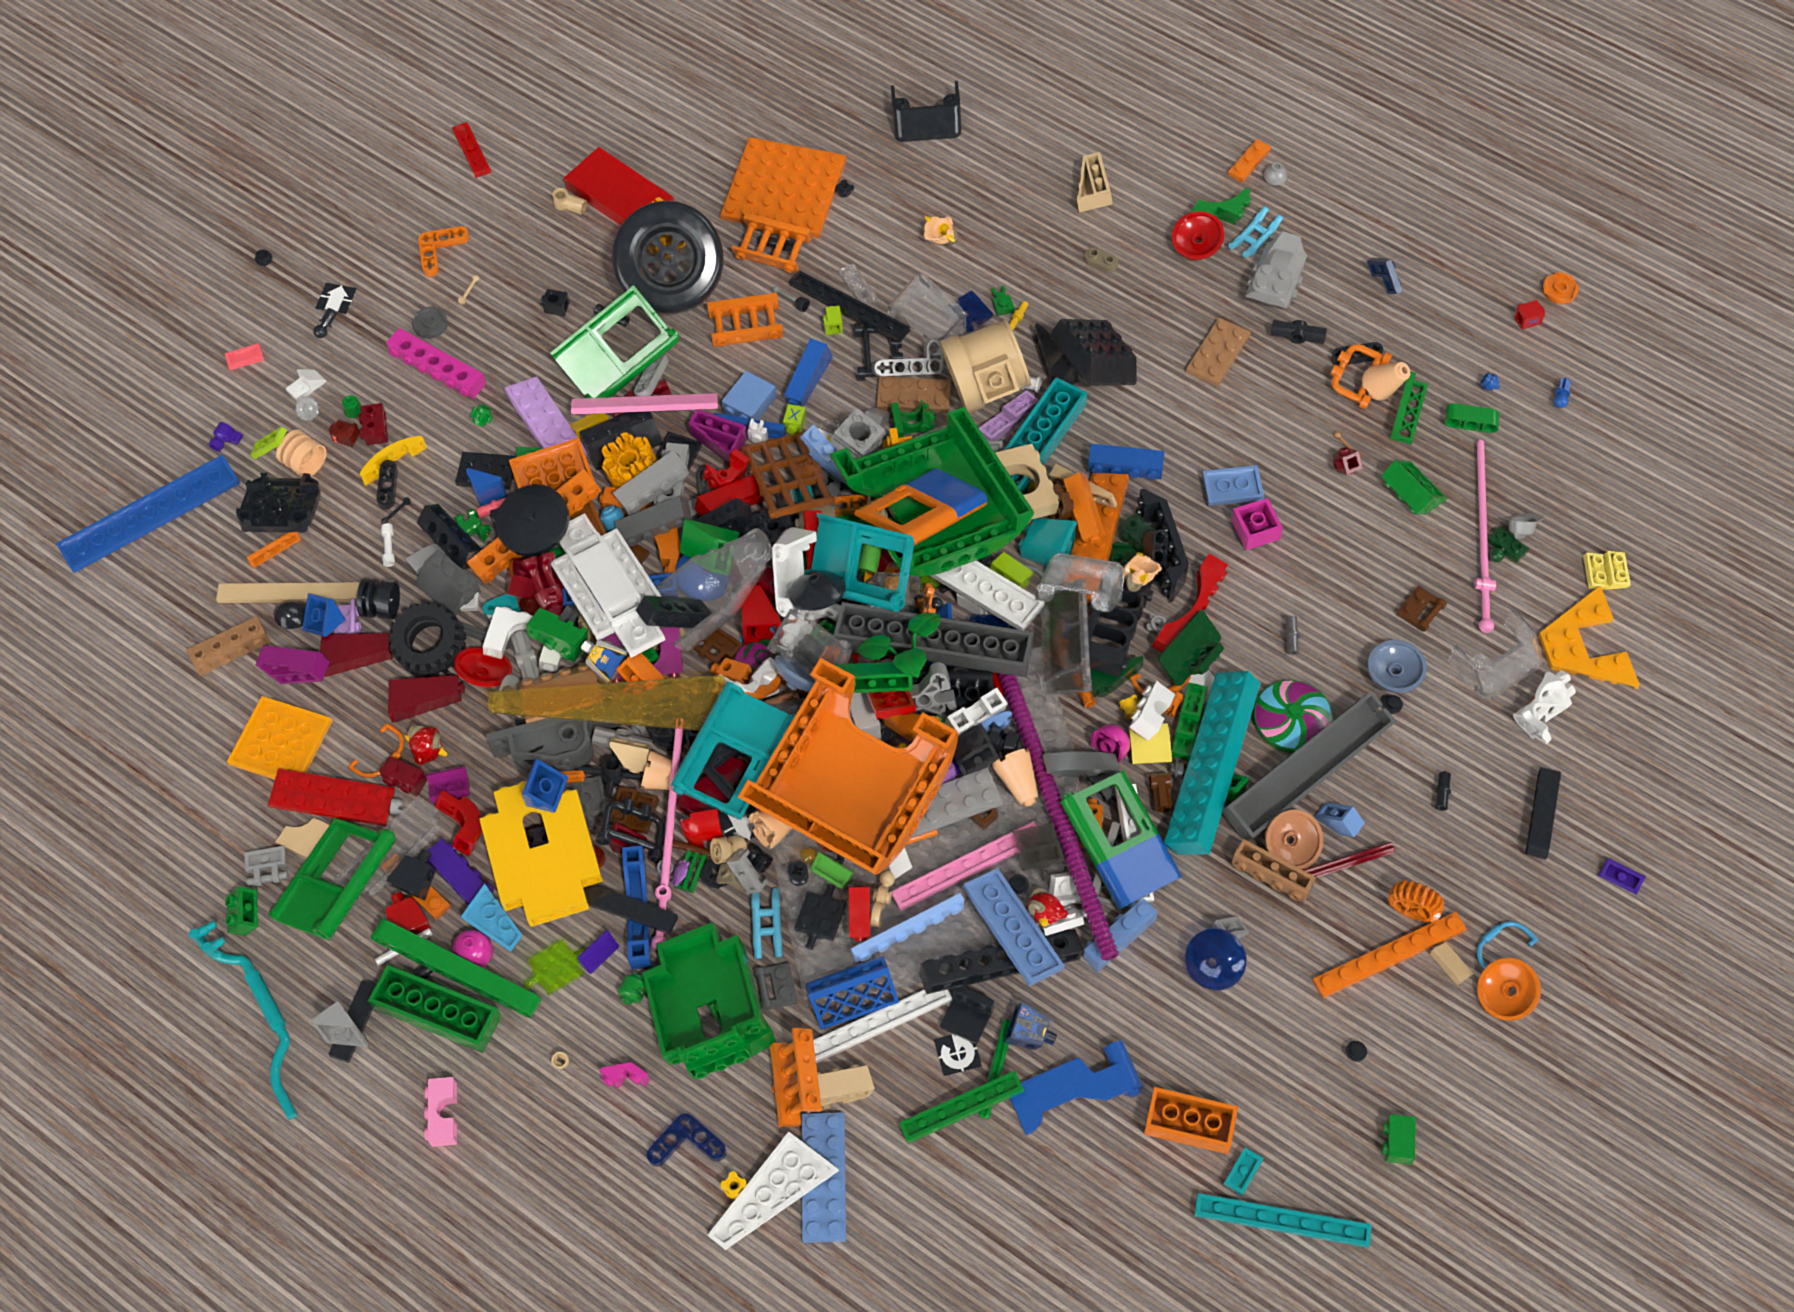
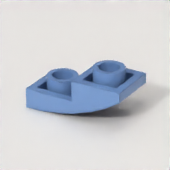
(999, 720)

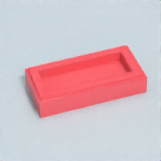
(244, 356)

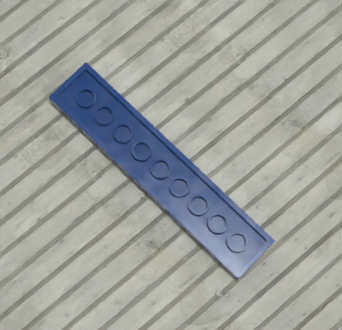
(147, 513)

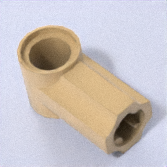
(564, 201)

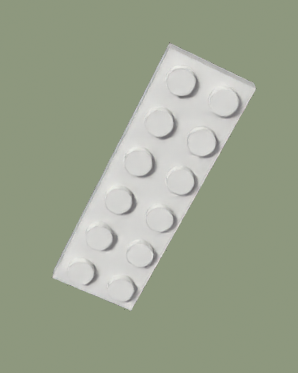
(993, 593)

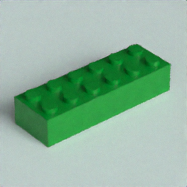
(435, 1008)

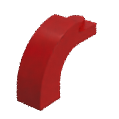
(466, 816)

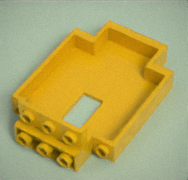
(546, 877)

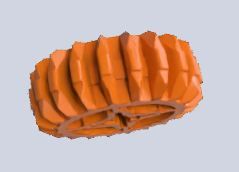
(1416, 901)

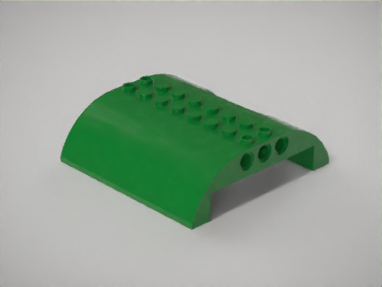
(963, 454)

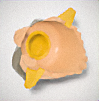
(940, 230)
(1140, 571)

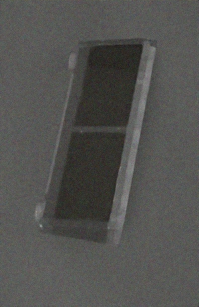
(1065, 643)

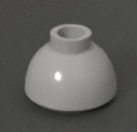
(1275, 174)

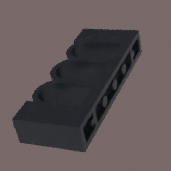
(1112, 659)

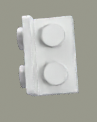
(1064, 889)

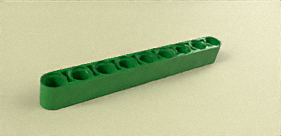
(455, 968)

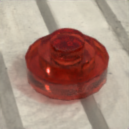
(529, 605)

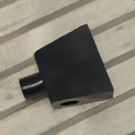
(413, 875)

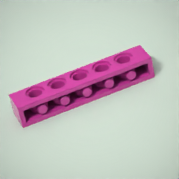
(436, 363)

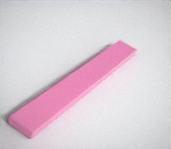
(644, 403)
(956, 870)

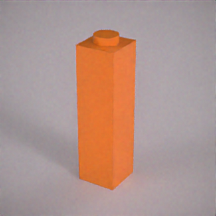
(1085, 508)

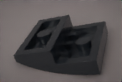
(975, 750)

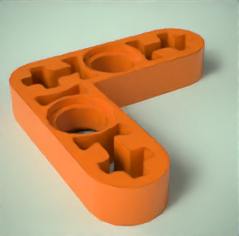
(431, 246)

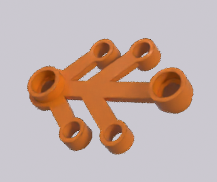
(924, 604)

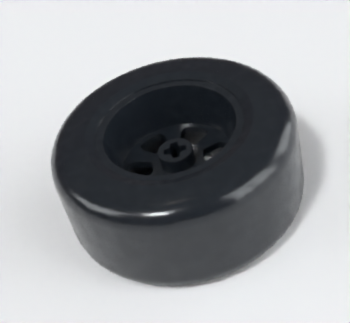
(684, 224)

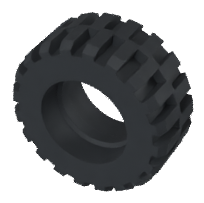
(414, 621)

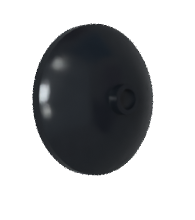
(817, 590)

